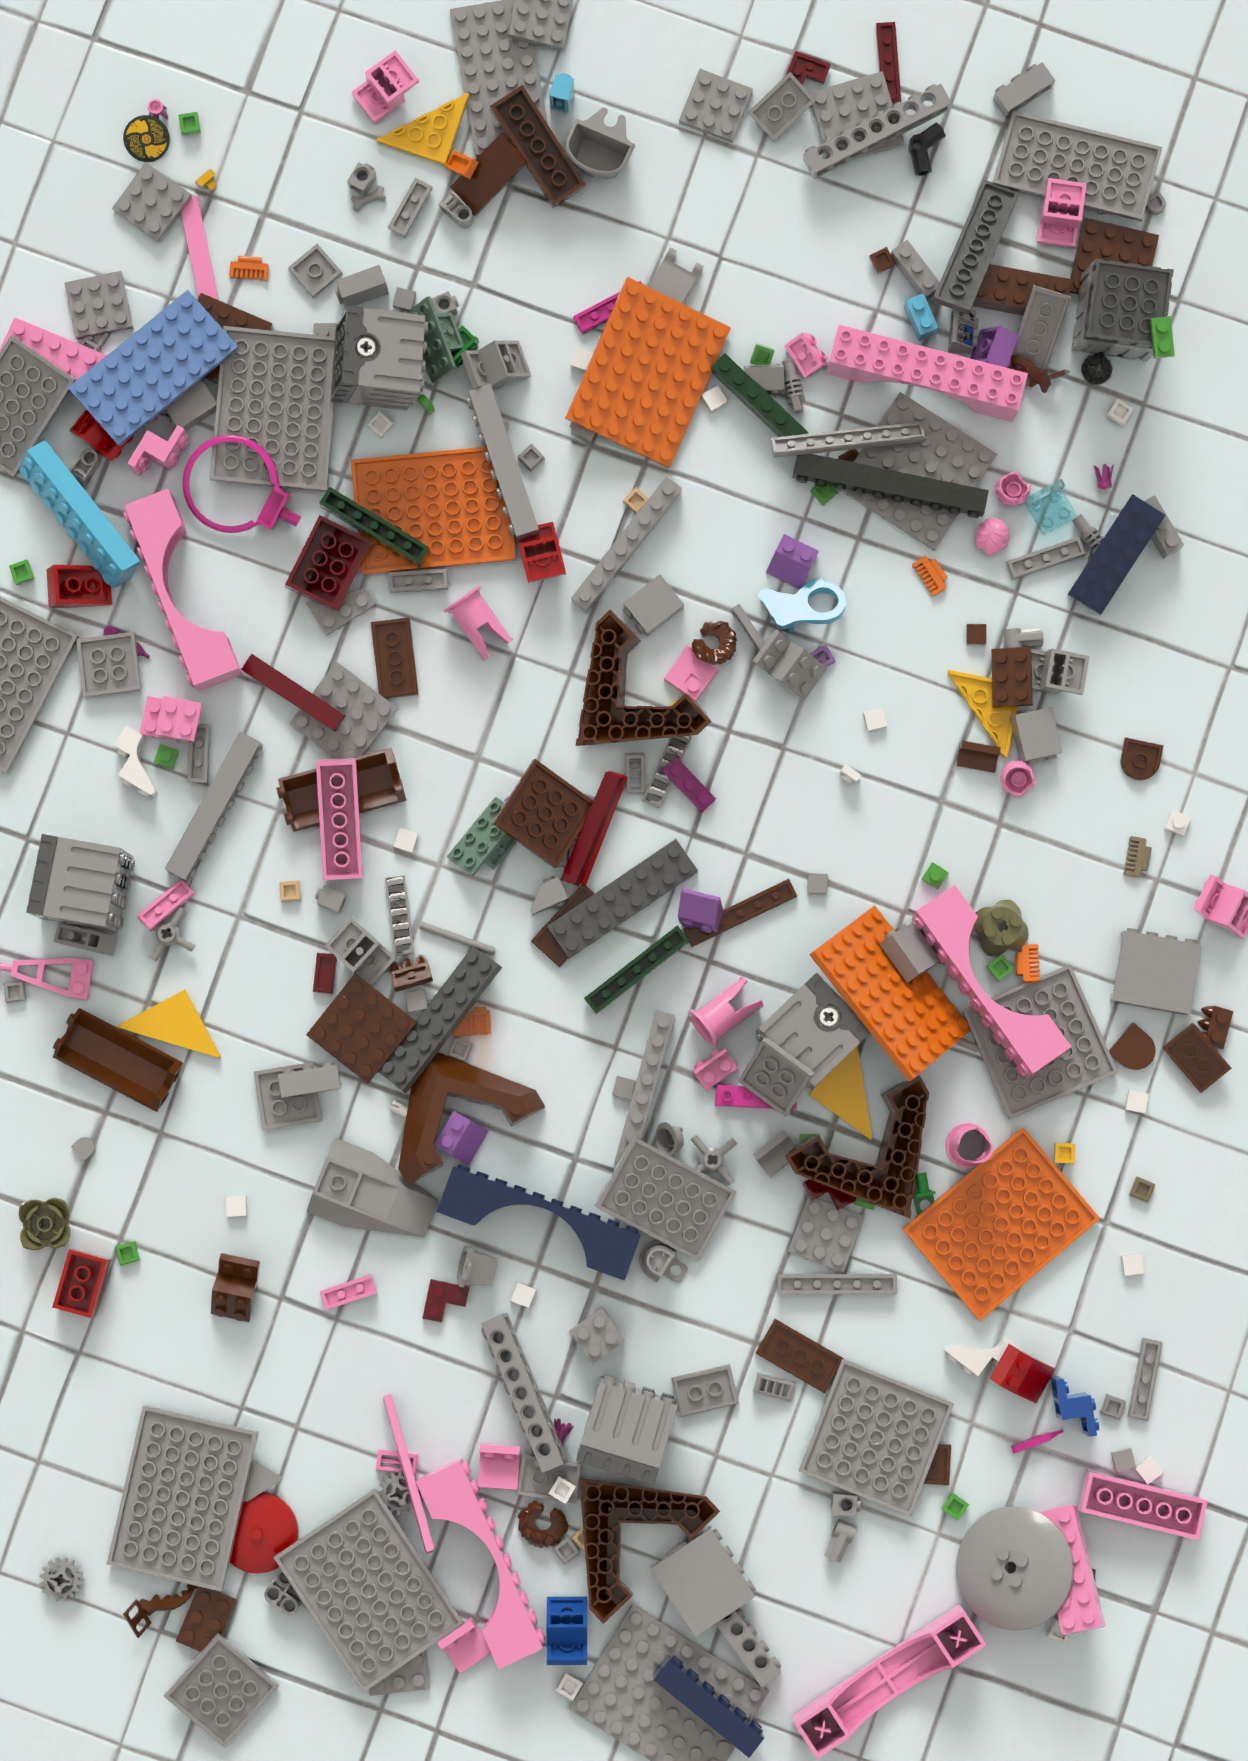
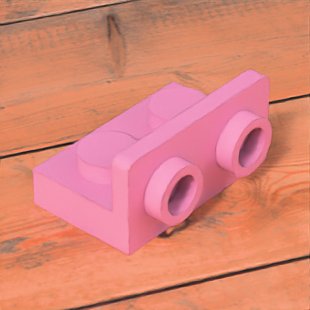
(806, 354)
(714, 1069)

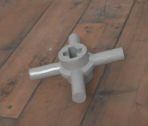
(175, 938)
(720, 1155)

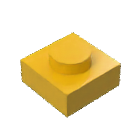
(1064, 1153)

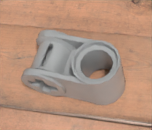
(454, 208)
(84, 468)

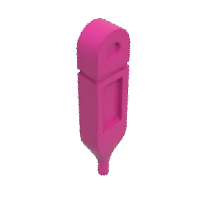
(1034, 1441)

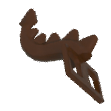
(1036, 376)
(156, 1604)

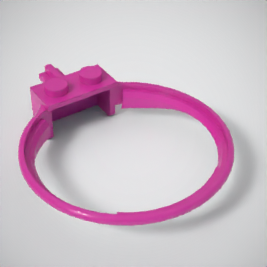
(274, 506)

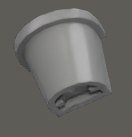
(657, 1260)
(475, 1268)

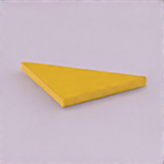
(430, 134)
(978, 695)
(174, 1022)
(844, 1093)

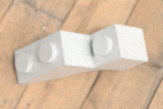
(133, 770)
(976, 1359)

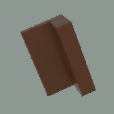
(978, 756)

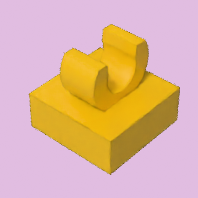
(206, 179)

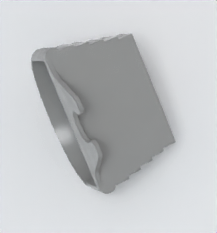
(599, 148)

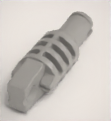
(793, 386)
(1089, 534)

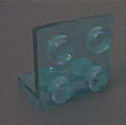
(1050, 507)

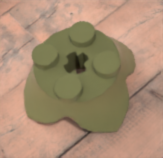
(997, 942)
(33, 1234)

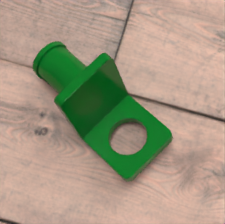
(923, 1191)

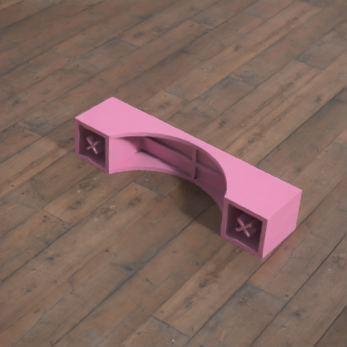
(978, 384)
(158, 531)
(1026, 1038)
(454, 1497)
(925, 1653)

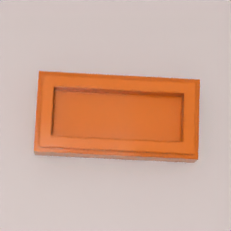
(461, 164)

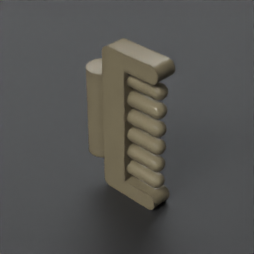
(1142, 857)

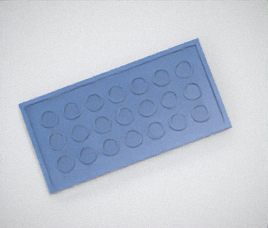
(153, 368)

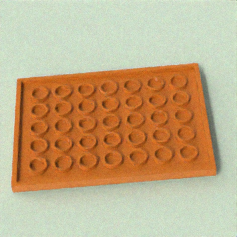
(647, 372)
(440, 501)
(908, 1019)
(1001, 1224)

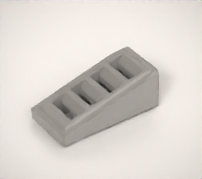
(641, 756)
(758, 1383)

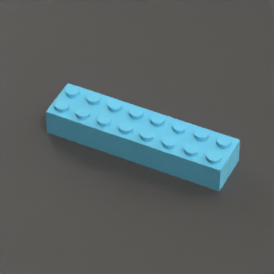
(78, 514)

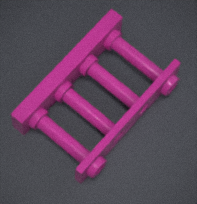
(739, 1097)

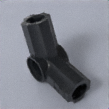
(920, 156)

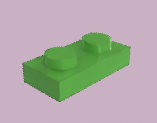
(1162, 337)

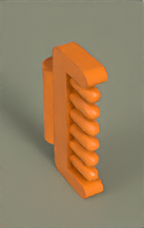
(249, 263)
(934, 571)
(1023, 964)

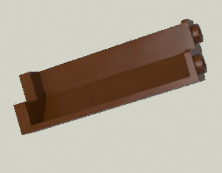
(377, 787)
(117, 1059)

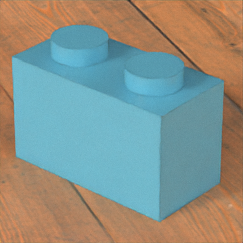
(562, 93)
(921, 317)

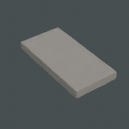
(1041, 325)

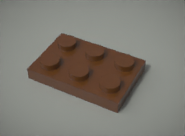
(1012, 677)
(1196, 1057)
(205, 1618)

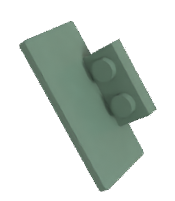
(441, 339)
(482, 842)

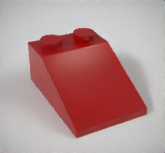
(76, 587)
(1022, 1374)

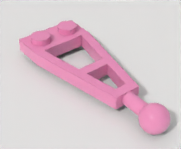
(79, 980)

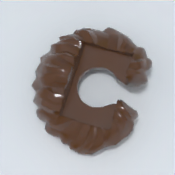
(727, 643)
(539, 1537)

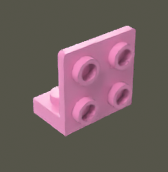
(498, 1466)
(465, 1645)

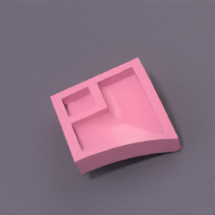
(690, 674)

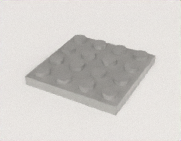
(851, 102)
(364, 709)
(221, 1690)

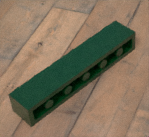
(755, 398)
(374, 527)
(636, 970)

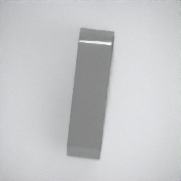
(284, 1595)

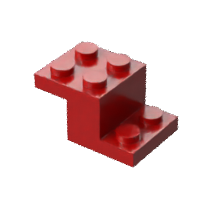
(96, 437)
(542, 554)

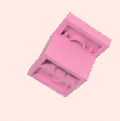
(385, 87)
(1061, 213)
(159, 450)
(171, 719)
(1224, 906)

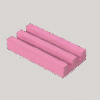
(393, 1461)

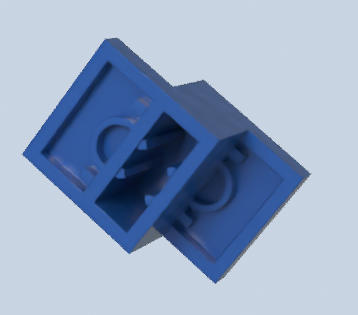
(1074, 1406)
(566, 1630)

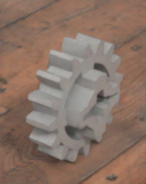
(396, 1483)
(62, 1570)

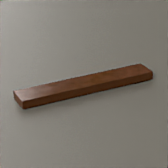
(745, 911)

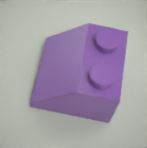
(995, 346)
(792, 561)
(700, 910)
(461, 1137)

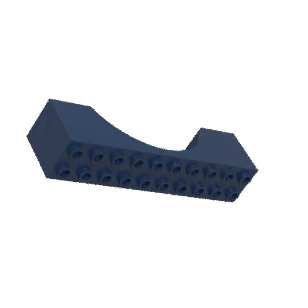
(474, 1196)

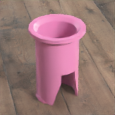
(472, 613)
(719, 1017)
(953, 1141)

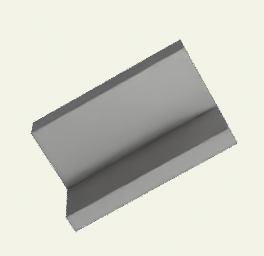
(772, 1155)

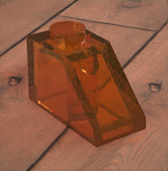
(475, 1023)

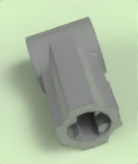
(1023, 638)
(841, 1536)

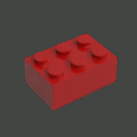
(81, 1283)

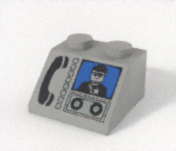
(962, 332)

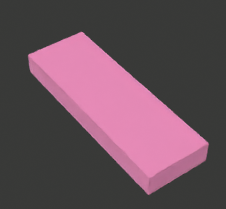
(165, 905)

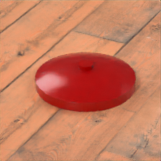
(263, 1531)

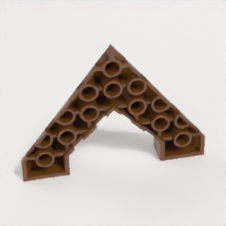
(604, 713)
(427, 1099)
(893, 1178)
(610, 1504)

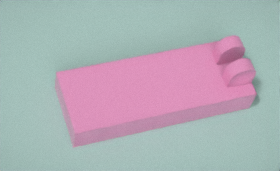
(348, 1292)

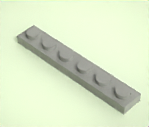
(836, 1283)

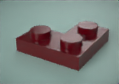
(805, 67)
(817, 1190)
(440, 1294)

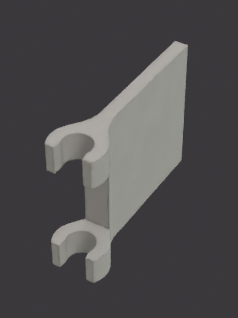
(673, 279)

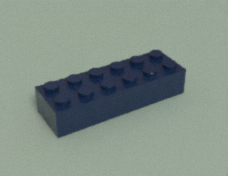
(1116, 554)
(708, 1705)

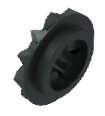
(1088, 371)

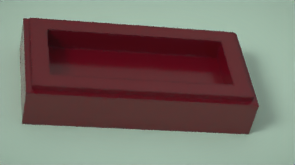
(324, 973)

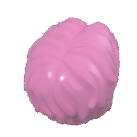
(1012, 489)
(992, 536)
(1017, 778)

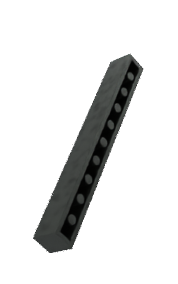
(890, 484)

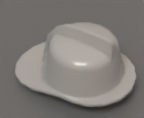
(668, 1138)

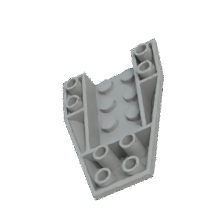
(369, 1194)

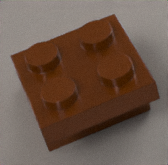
(235, 1287)

